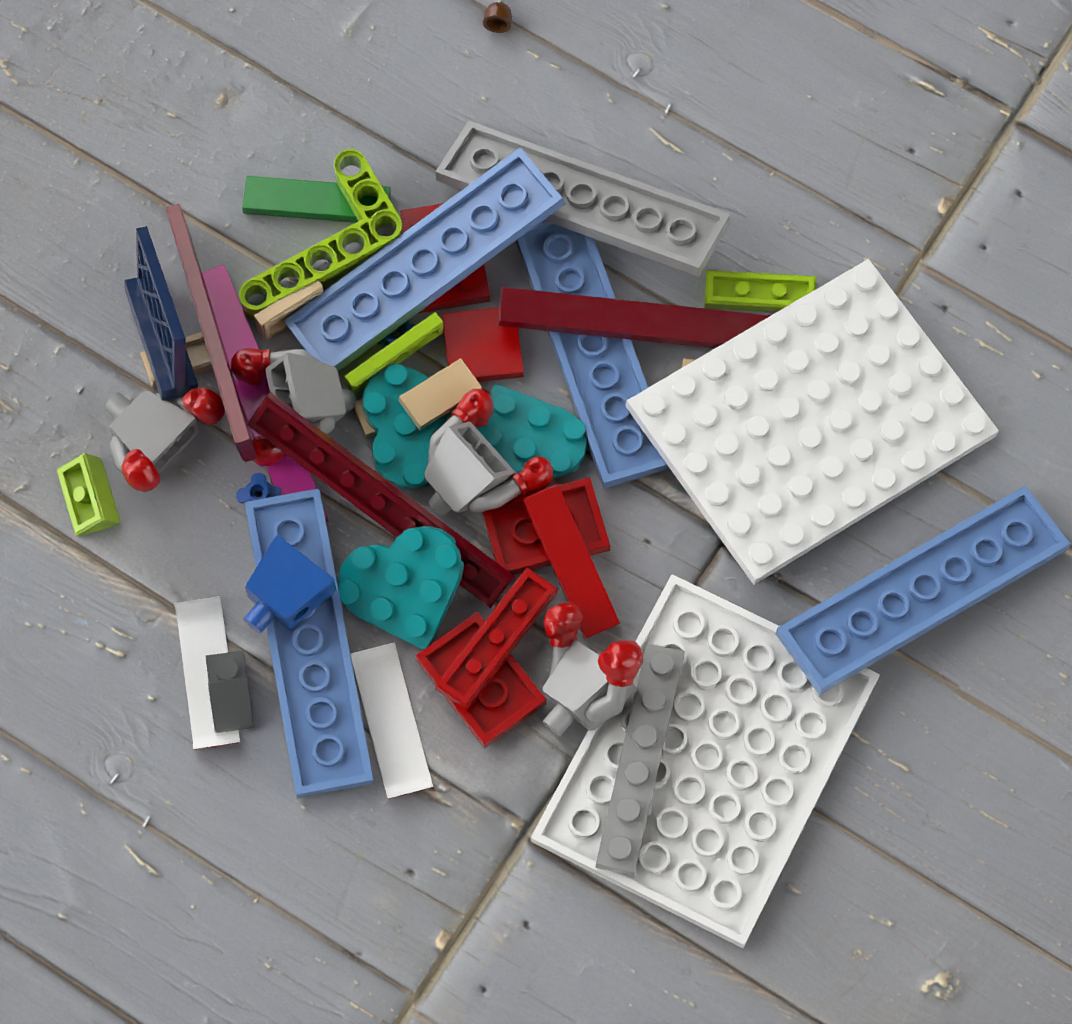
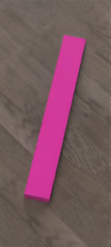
(237, 336)

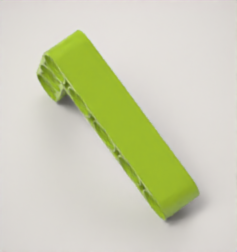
(332, 248)

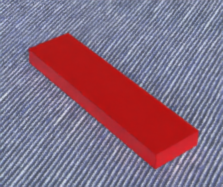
(570, 559)
(496, 639)

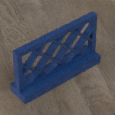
(159, 322)

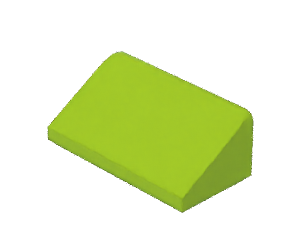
(88, 494)

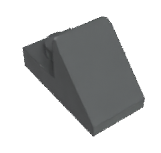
(229, 691)

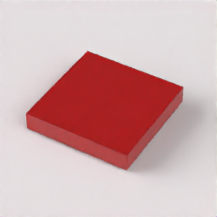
(484, 347)

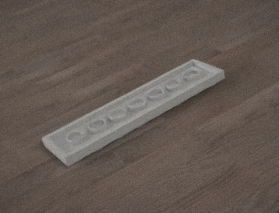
(599, 200)

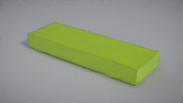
(754, 290)
(395, 352)

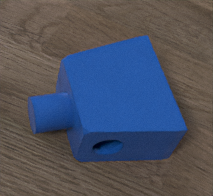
(285, 587)

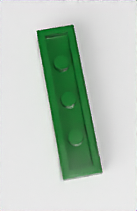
(300, 199)

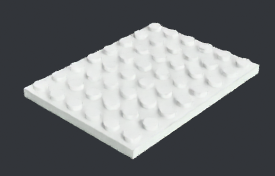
(811, 420)
(734, 773)

